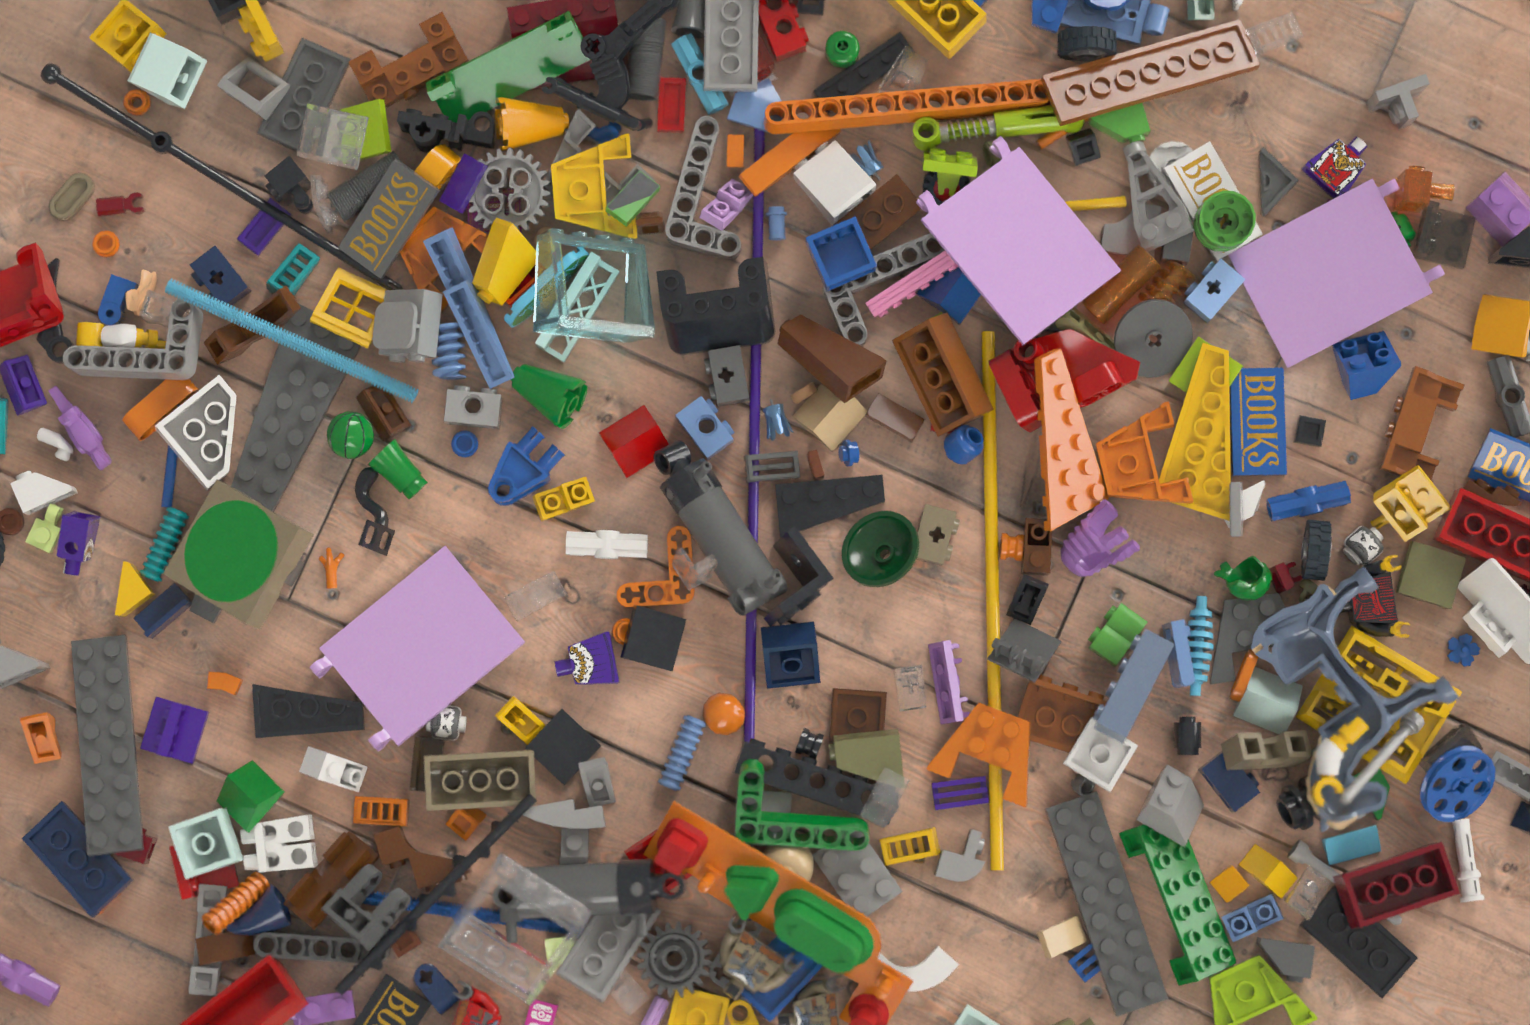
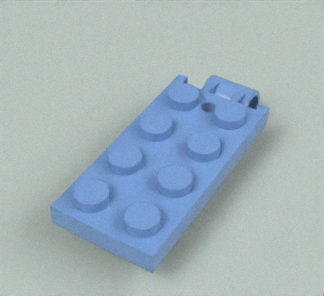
(1148, 18)

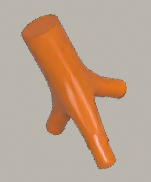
(331, 567)

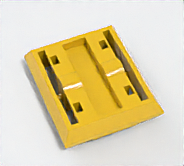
(1389, 685)

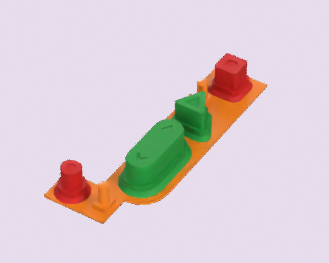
(786, 906)

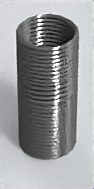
(646, 63)
(354, 193)

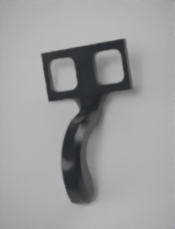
(362, 487)

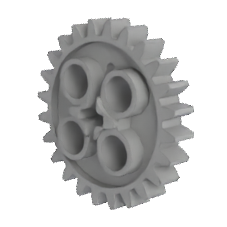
(532, 191)

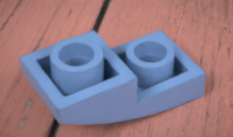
(1252, 917)

